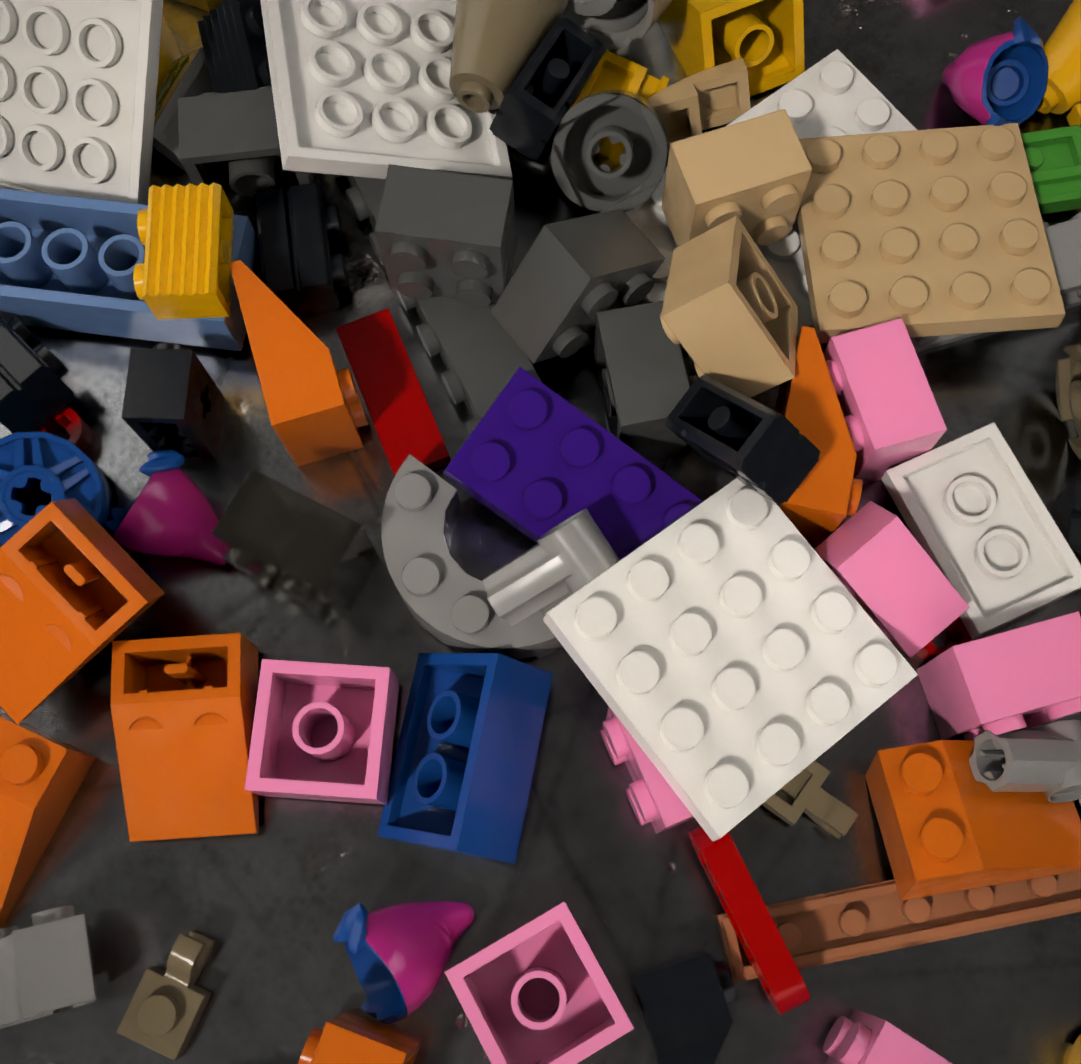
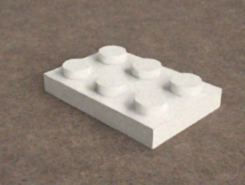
(985, 528)

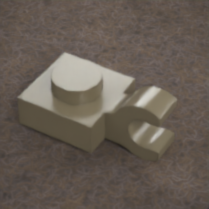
(806, 796)
(168, 1001)

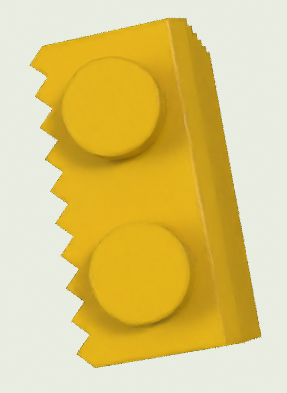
(186, 252)

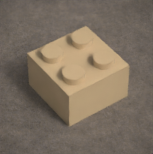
(741, 171)
(731, 310)

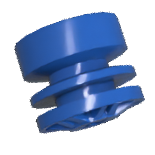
(60, 469)

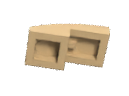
(703, 100)

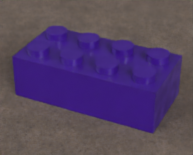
(546, 460)

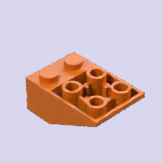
(62, 602)
(185, 734)

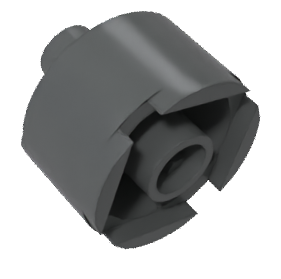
(598, 182)

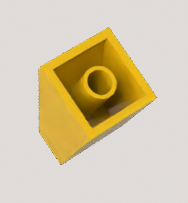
(720, 31)

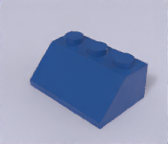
(467, 754)

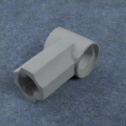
(558, 565)
(1031, 761)

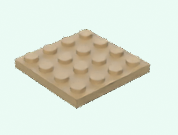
(926, 233)

